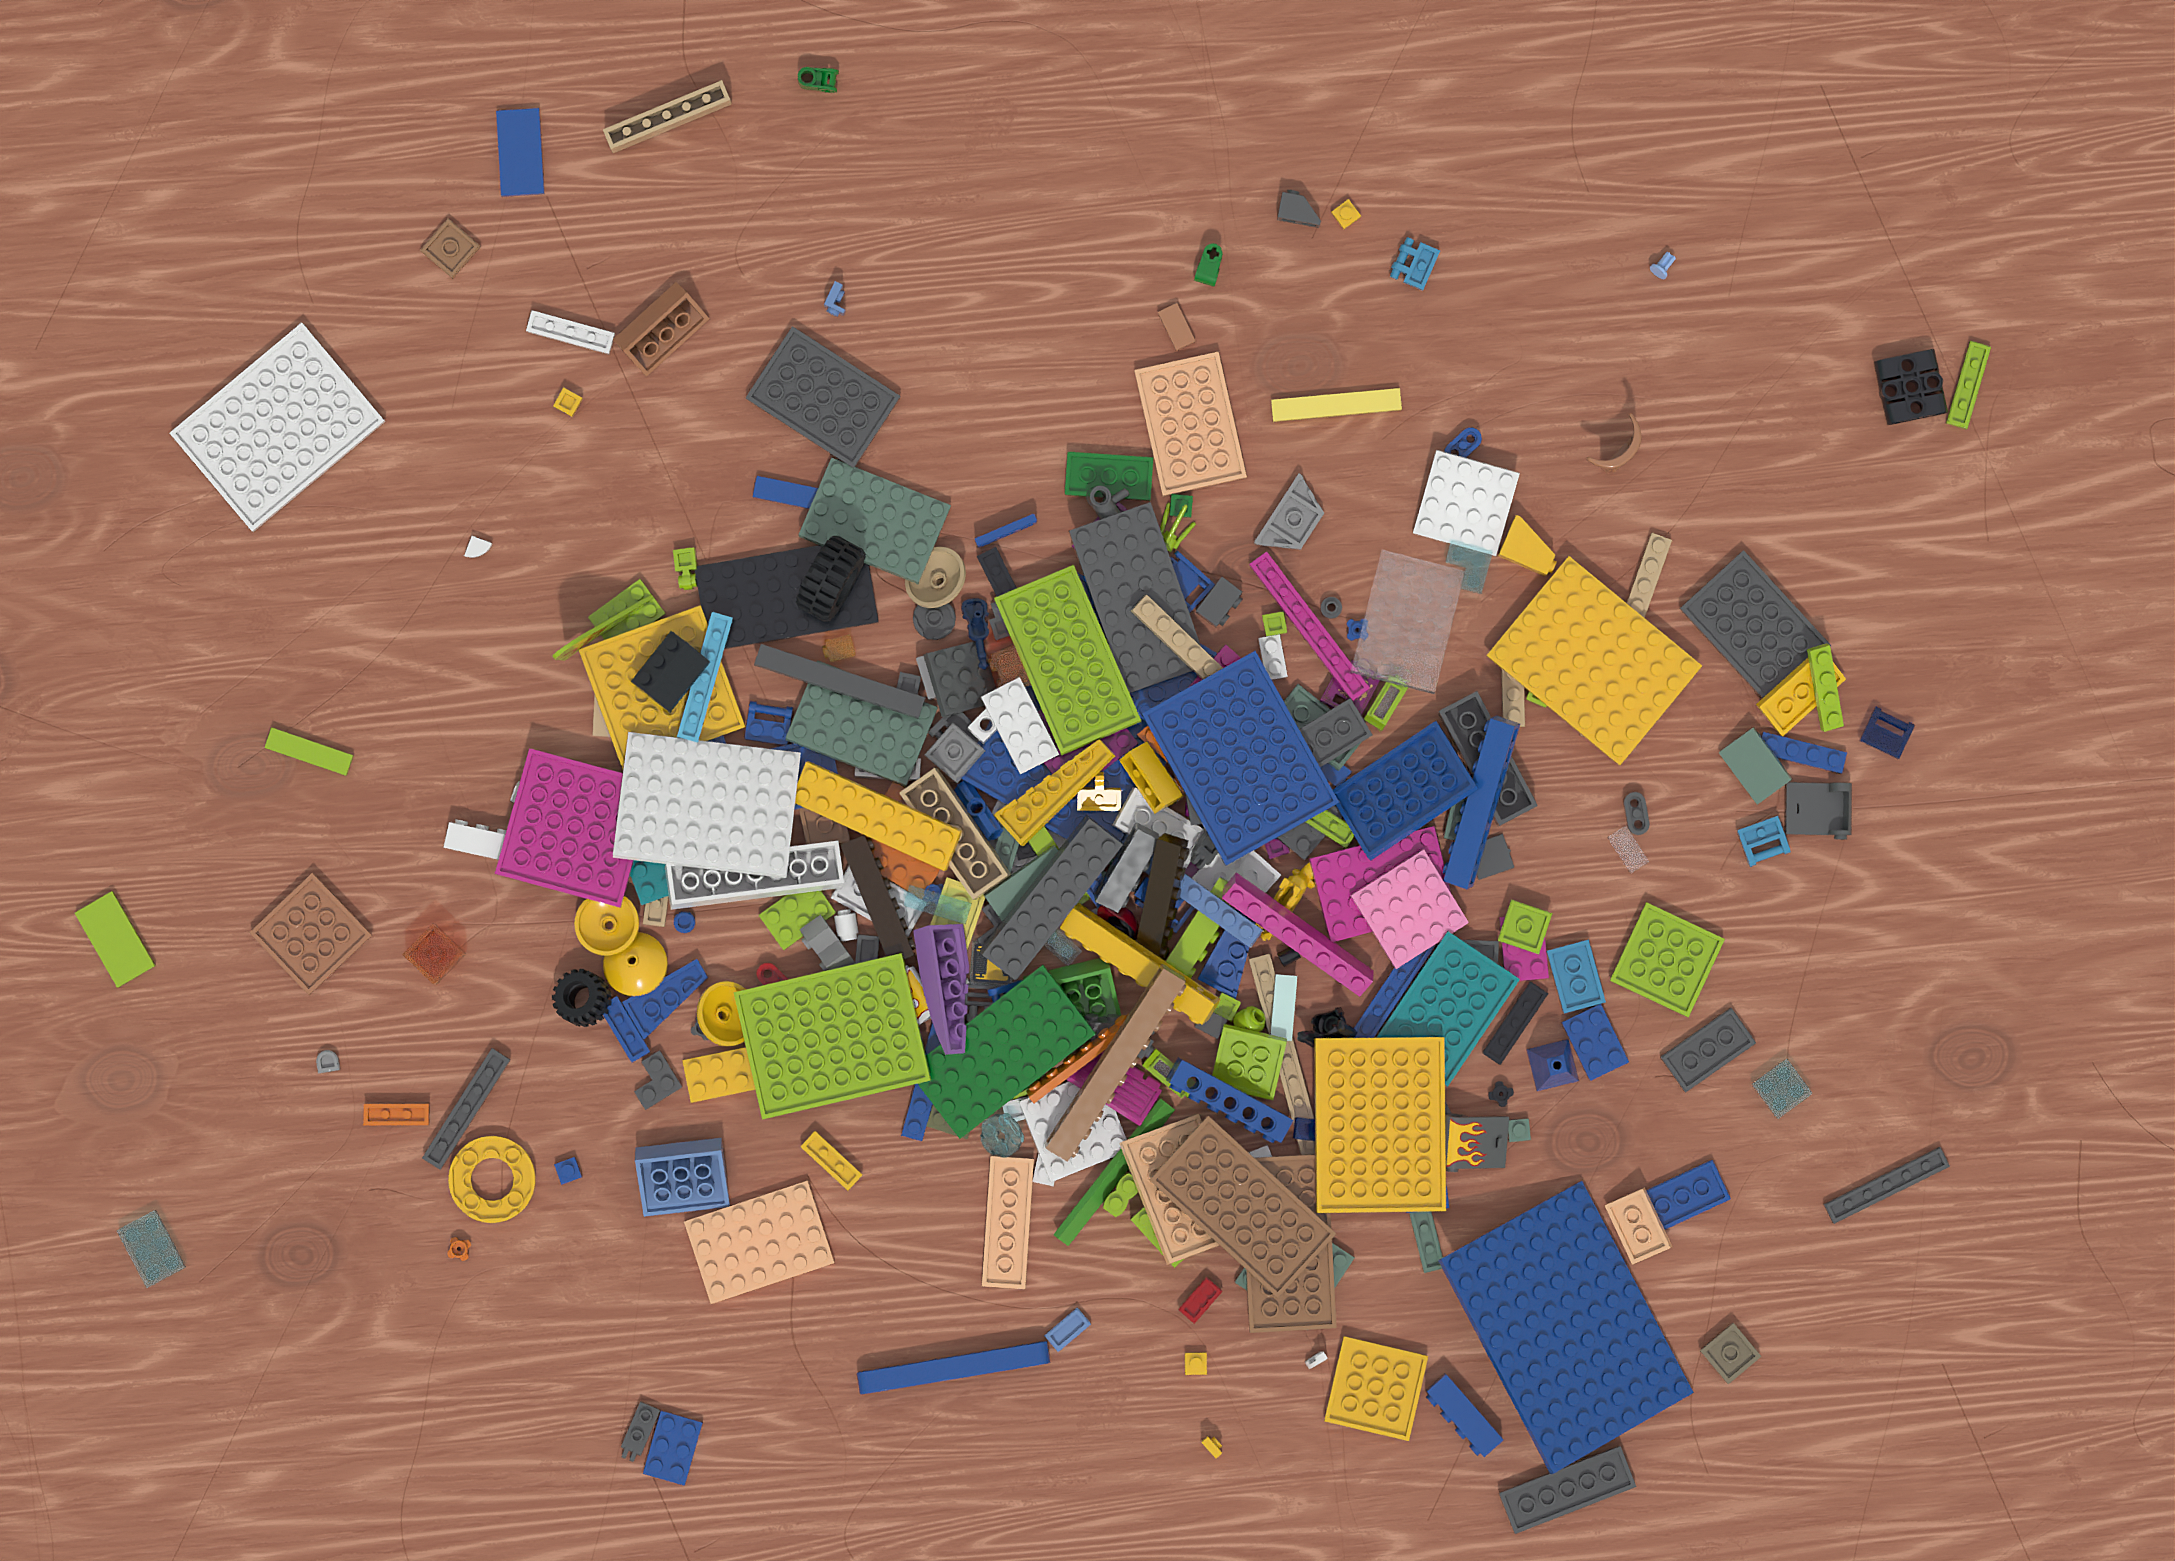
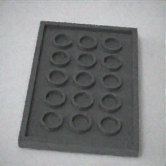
(823, 397)
(1752, 624)

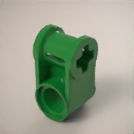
(820, 79)
(1209, 268)

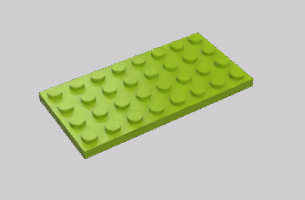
(1067, 660)

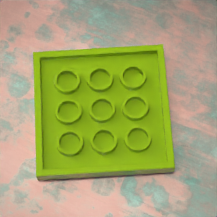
(1667, 959)

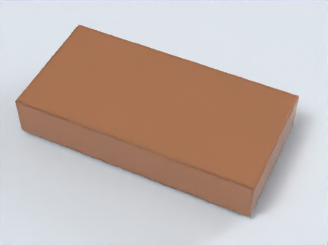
(1176, 327)

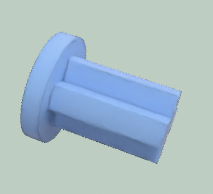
(1660, 269)

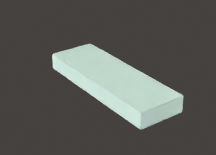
(1283, 1006)

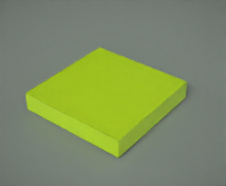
(1524, 926)

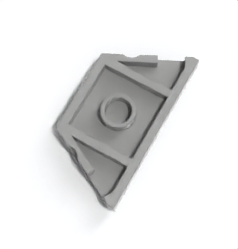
(1292, 519)

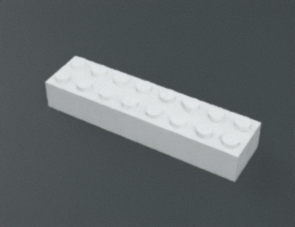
(809, 870)

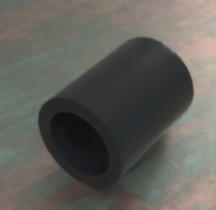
(1288, 956)

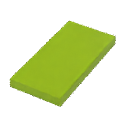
(115, 939)

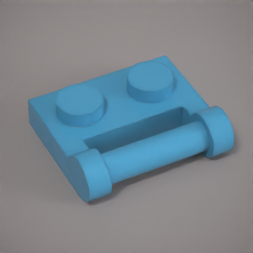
(1760, 834)

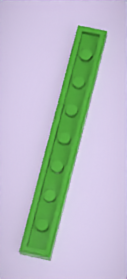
(1109, 1178)

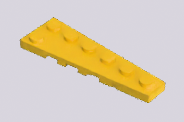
(1041, 803)

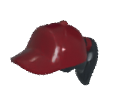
(1123, 920)

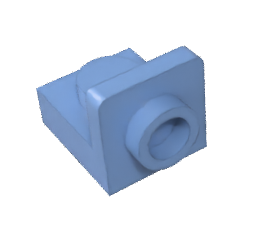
(835, 295)

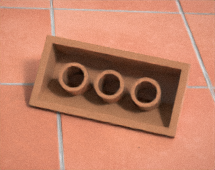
(661, 329)

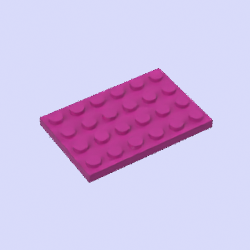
(1349, 869)

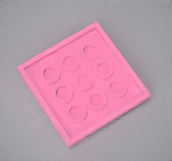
(1409, 908)

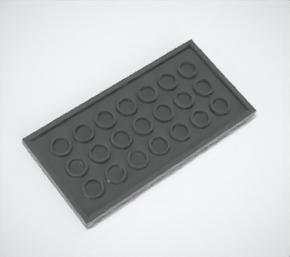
(1122, 563)

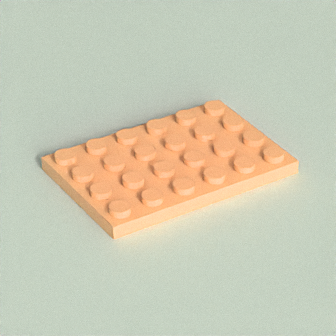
(1190, 424)
(1145, 1154)
(759, 1242)

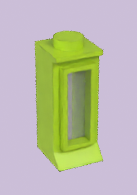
(1384, 705)
(1160, 1067)

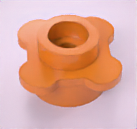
(455, 1243)

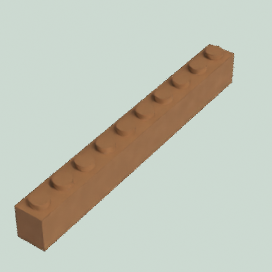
(1115, 1062)

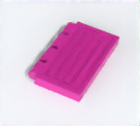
(1132, 1098)

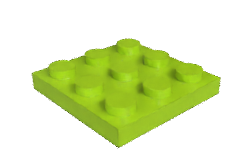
(1249, 1060)

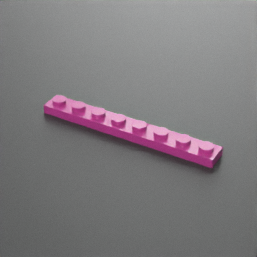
(1309, 626)

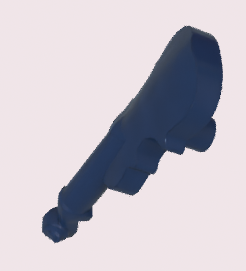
(975, 612)

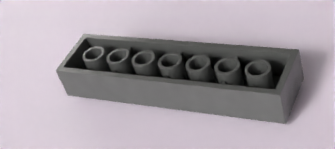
(1051, 897)

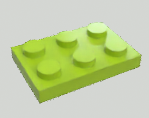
(792, 913)

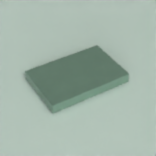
(1755, 765)

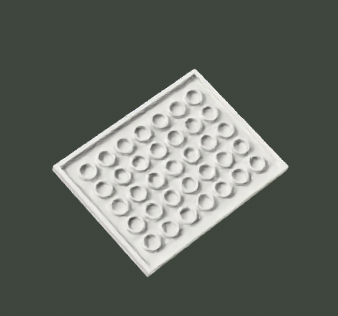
(277, 427)
(706, 805)

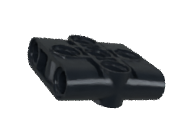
(1929, 405)

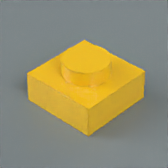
(1346, 214)
(568, 402)
(1196, 1363)
(1212, 1445)

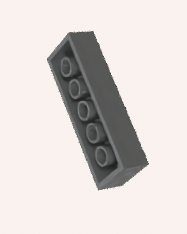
(1465, 726)

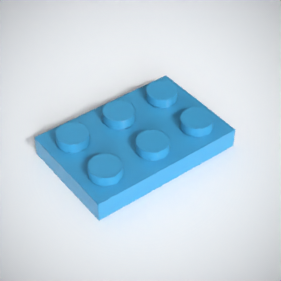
(1575, 976)

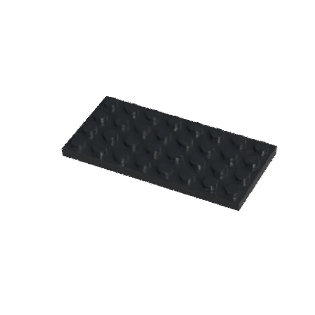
(763, 595)

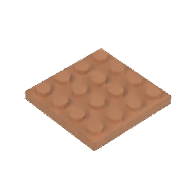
(310, 934)

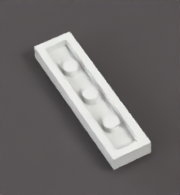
(570, 332)

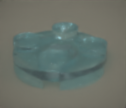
(1011, 1130)

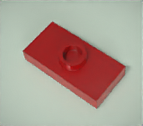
(1200, 1300)

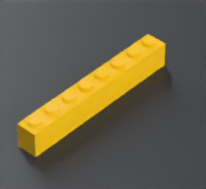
(1135, 960)

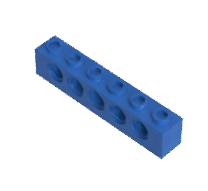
(1274, 1131)

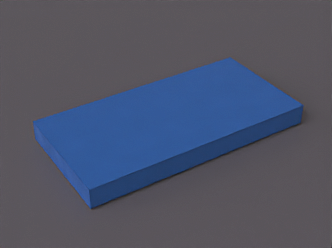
(520, 152)
(1688, 1194)

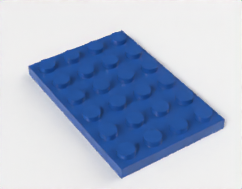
(1403, 790)

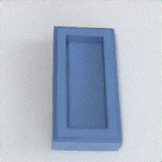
(1067, 1329)

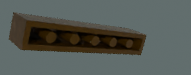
(1162, 894)
(877, 898)

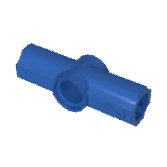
(985, 818)

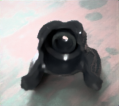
(1323, 1027)

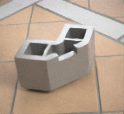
(825, 943)

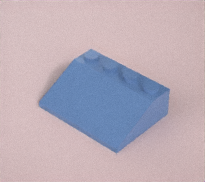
(682, 1177)

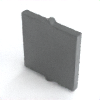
(1495, 858)

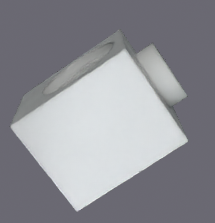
(976, 730)

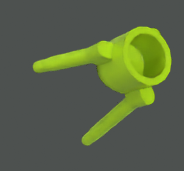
(1168, 536)

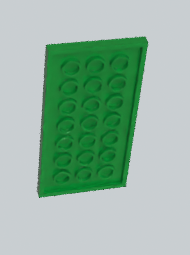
(1005, 1051)

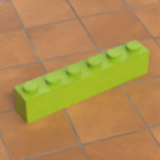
(1195, 938)

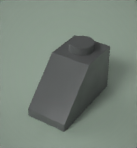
(1297, 210)

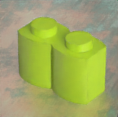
(1118, 1200)

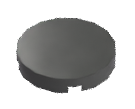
(934, 622)

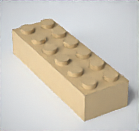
(974, 858)

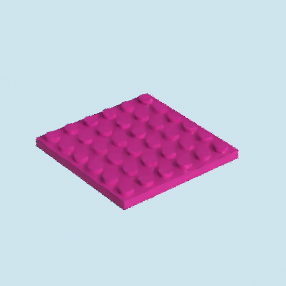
(566, 829)

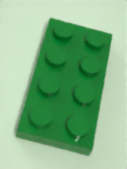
(1110, 471)

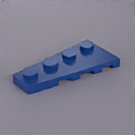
(1226, 964)
(653, 1008)

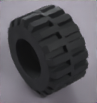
(595, 1005)

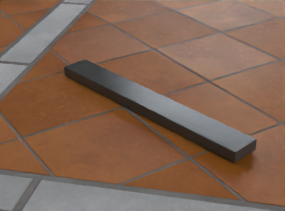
(839, 681)

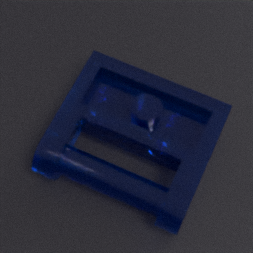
(1883, 739)

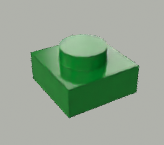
(1178, 502)

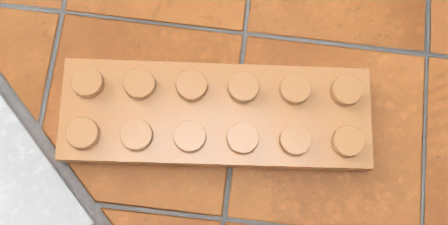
(1007, 1222)

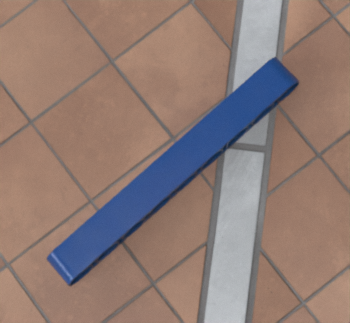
(953, 1367)

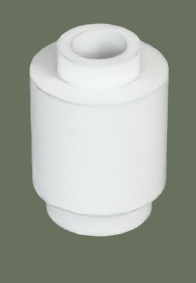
(846, 925)

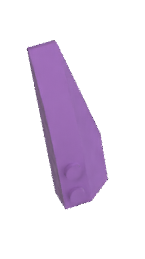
(943, 973)

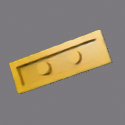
(831, 1160)

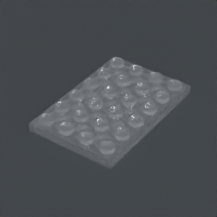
(1407, 621)

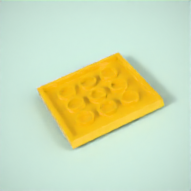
(1376, 1388)

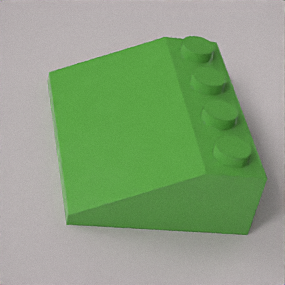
(1089, 987)

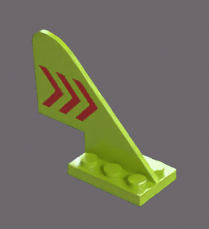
(623, 613)

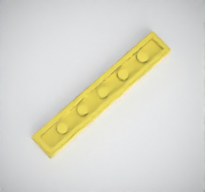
(1336, 405)

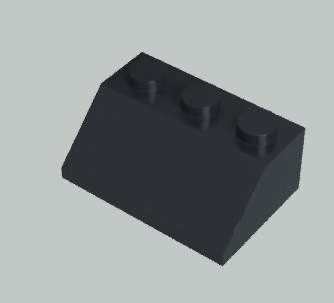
(670, 671)

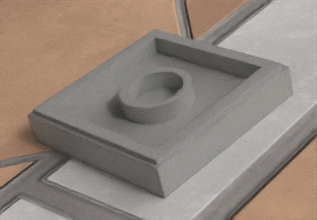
(955, 752)

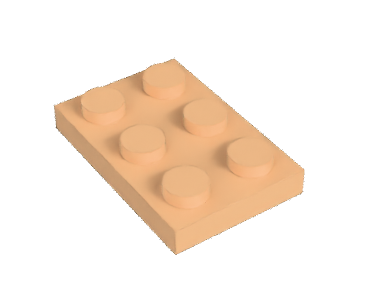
(1638, 1226)

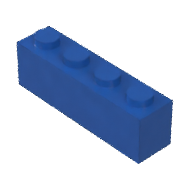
(1464, 1415)

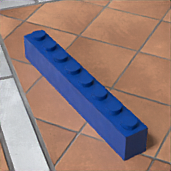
(1481, 804)

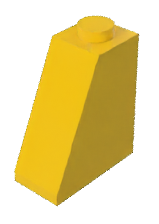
(1527, 549)

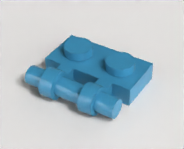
(1420, 267)

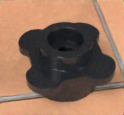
(1507, 1092)

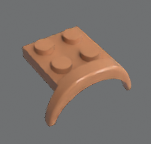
(1624, 454)

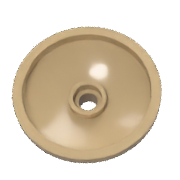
(942, 566)

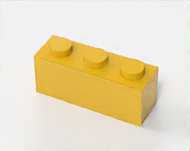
(1150, 777)

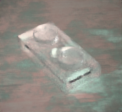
(1628, 849)

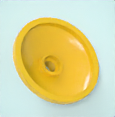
(592, 930)
(644, 974)
(720, 999)

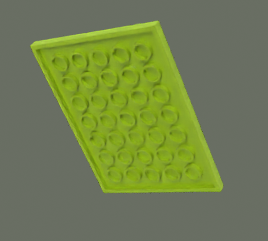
(832, 1036)

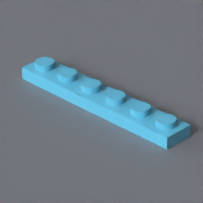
(702, 688)

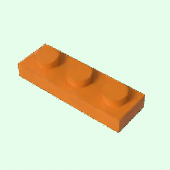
(396, 1114)

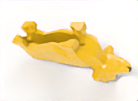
(1291, 891)

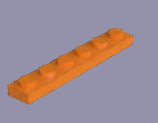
(1074, 1062)

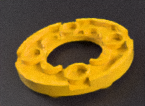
(461, 1174)

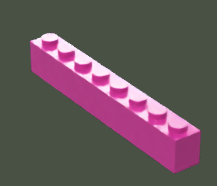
(1297, 934)

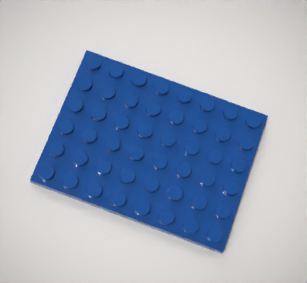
(1240, 758)

